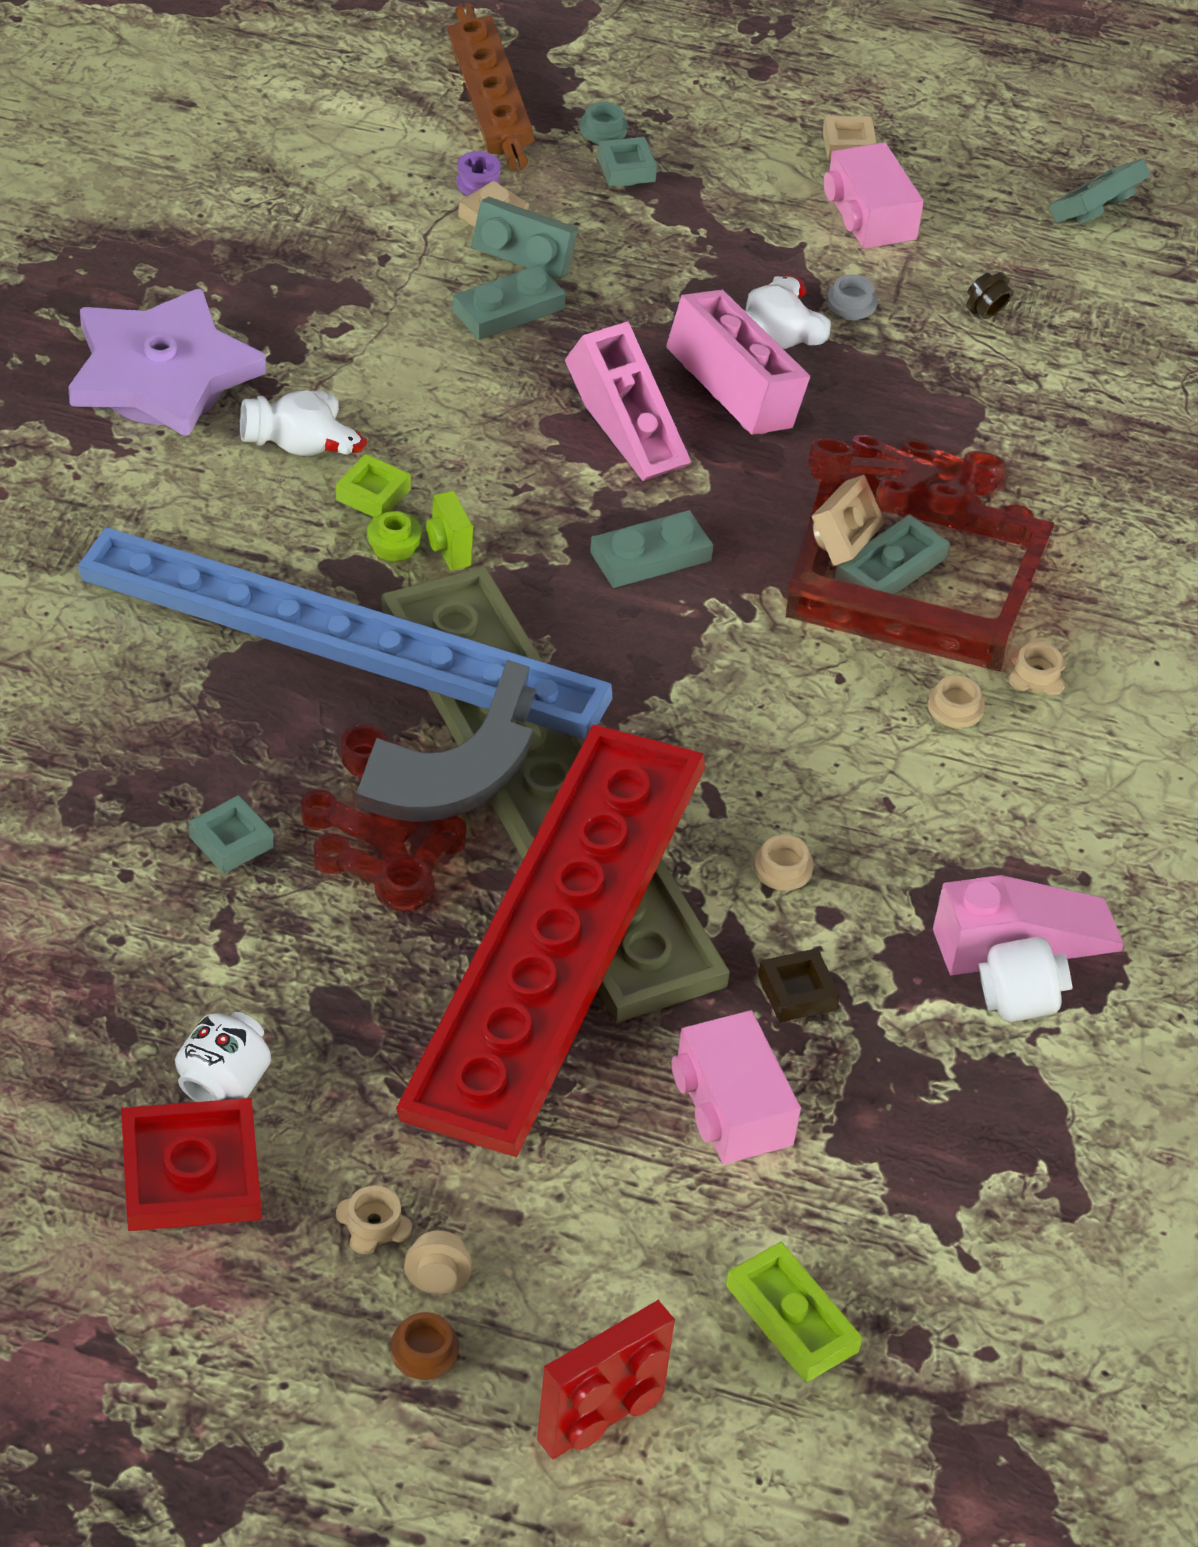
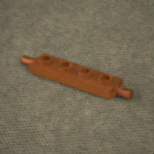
(491, 86)

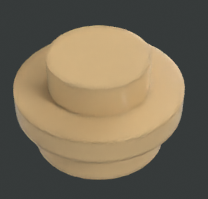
(956, 702)
(783, 863)
(438, 1263)

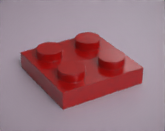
(190, 1164)
(605, 1380)

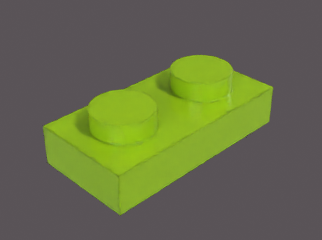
(793, 1311)

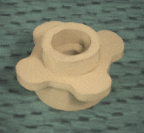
(1038, 669)
(368, 1204)

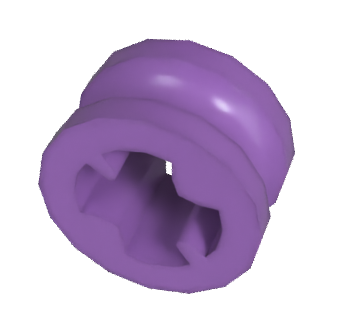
(476, 171)

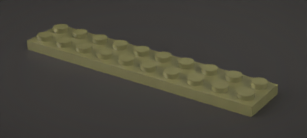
(665, 946)

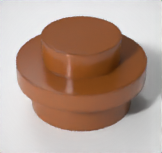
(424, 1346)

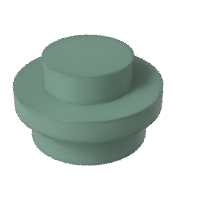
(603, 122)

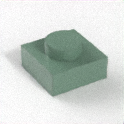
(627, 161)
(231, 834)

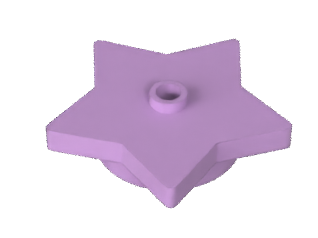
(160, 362)

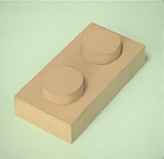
(847, 520)

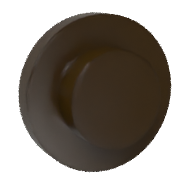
(989, 294)

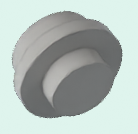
(852, 297)

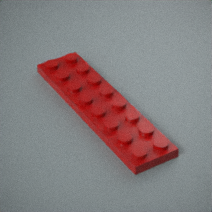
(551, 941)

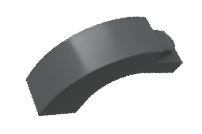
(455, 781)

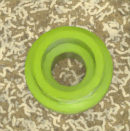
(394, 535)

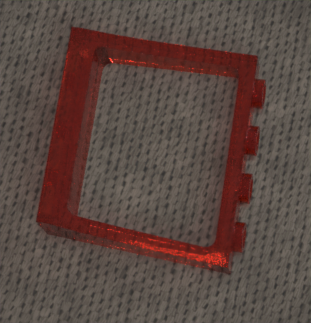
(914, 622)

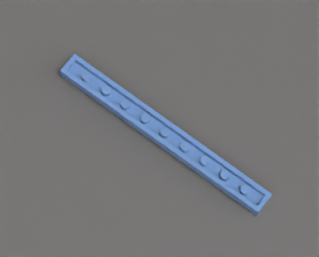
(338, 629)

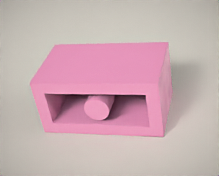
(873, 195)
(736, 1087)

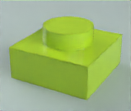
(373, 486)
(450, 530)

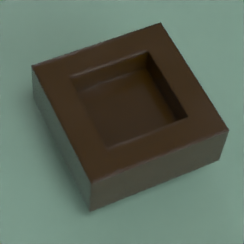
(798, 985)

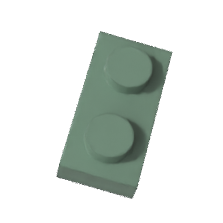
(1110, 186)
(524, 237)
(509, 302)
(651, 549)
(895, 557)

